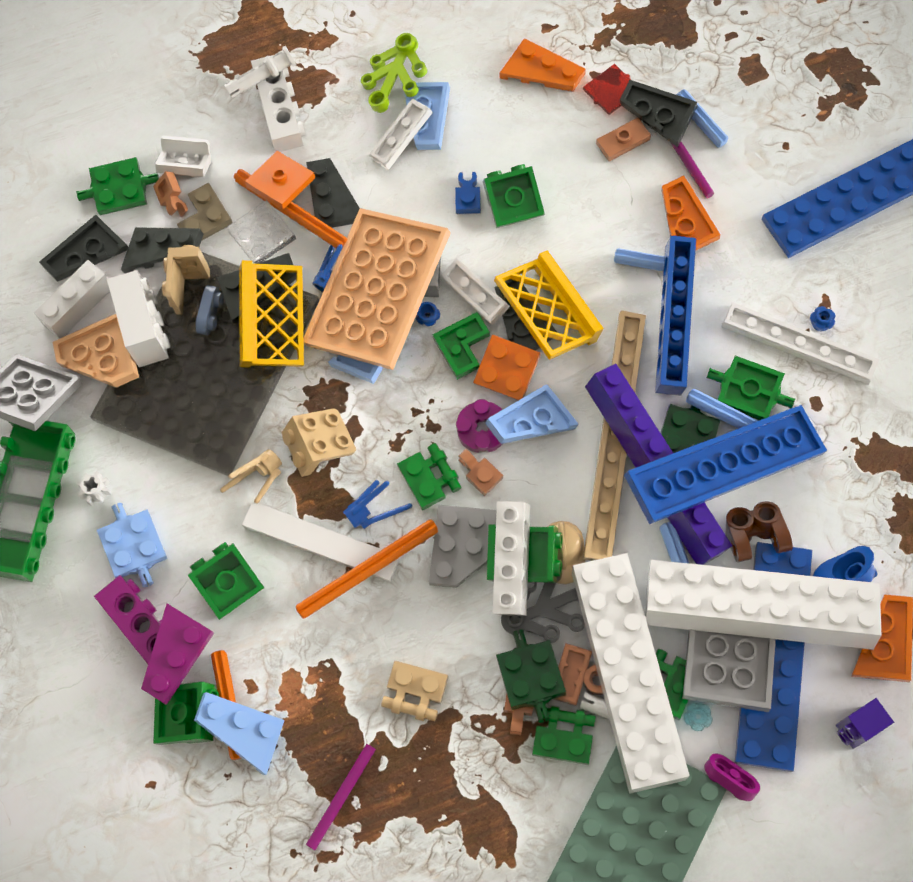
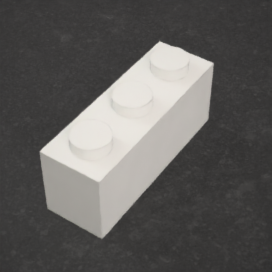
(73, 299)

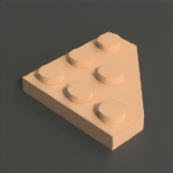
(97, 353)

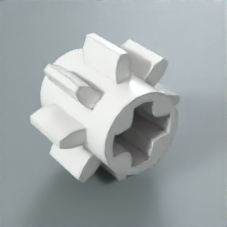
(94, 488)

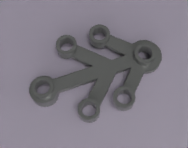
(546, 608)

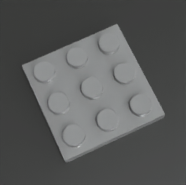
(33, 391)
(729, 670)

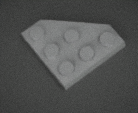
(459, 544)

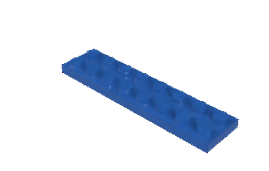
(843, 201)
(724, 464)
(771, 736)

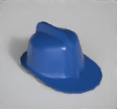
(852, 565)

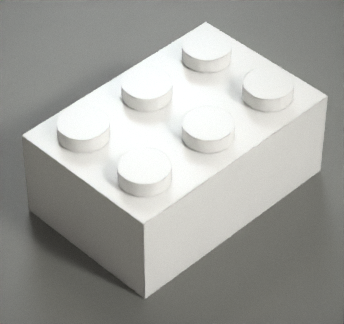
(138, 318)

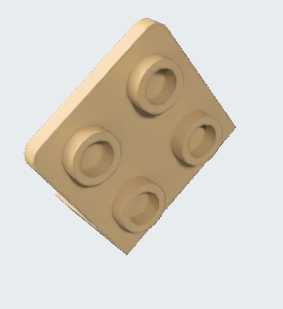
(182, 264)
(316, 439)

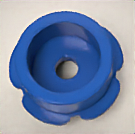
(427, 307)
(818, 323)

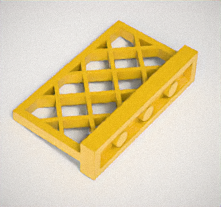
(564, 298)
(248, 314)

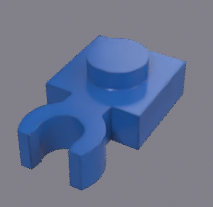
(467, 195)

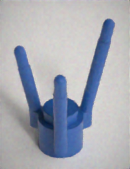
(325, 270)
(358, 512)

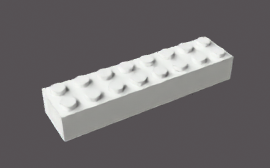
(763, 604)
(629, 674)

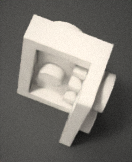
(184, 156)

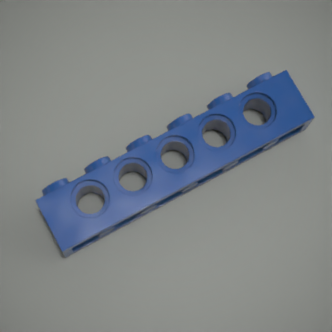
(675, 316)

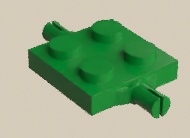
(117, 186)
(751, 388)

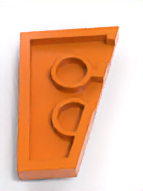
(540, 65)
(686, 214)
(893, 652)

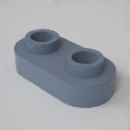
(206, 317)

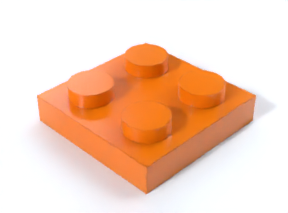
(507, 367)

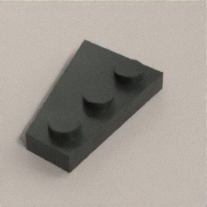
(659, 109)
(330, 195)
(90, 242)
(152, 245)
(230, 284)
(514, 326)

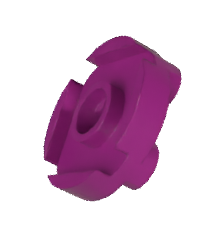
(467, 425)

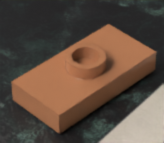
(623, 139)
(572, 670)

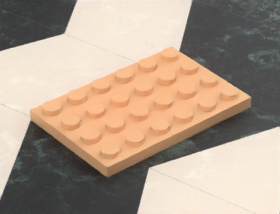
(376, 288)

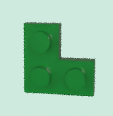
(456, 341)

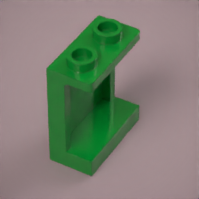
(543, 554)

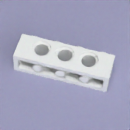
(283, 135)
(511, 558)

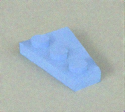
(434, 96)
(241, 728)

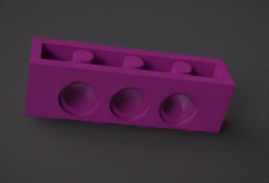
(114, 598)

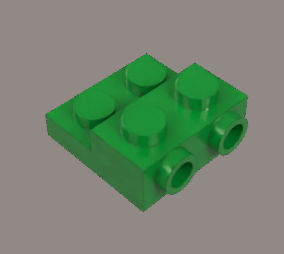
(513, 195)
(225, 579)
(176, 720)

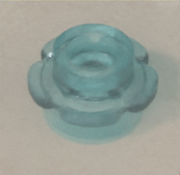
(705, 713)

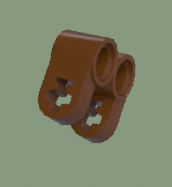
(764, 522)

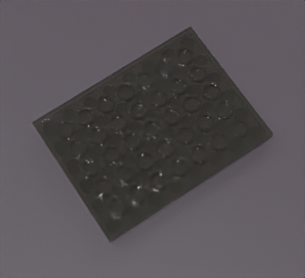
(200, 396)

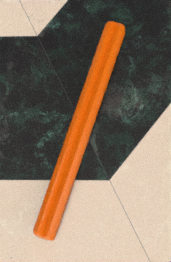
(300, 216)
(366, 568)

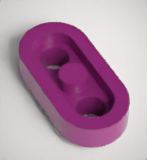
(732, 777)

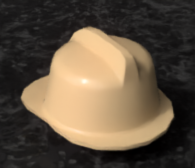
(571, 550)

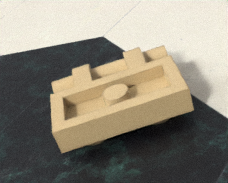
(418, 683)

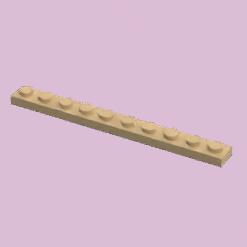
(611, 454)

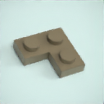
(211, 213)

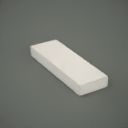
(400, 133)
(474, 291)

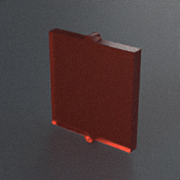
(608, 88)

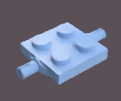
(132, 544)

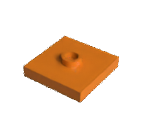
(280, 179)

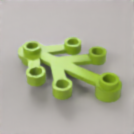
(404, 47)

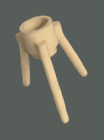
(265, 464)

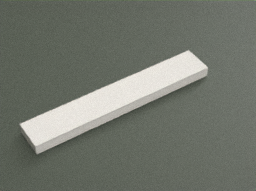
(800, 343)
(313, 538)

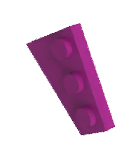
(174, 653)

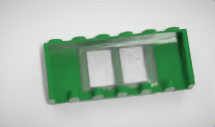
(28, 491)

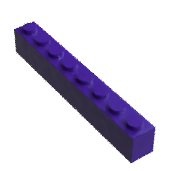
(645, 444)

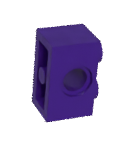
(864, 724)

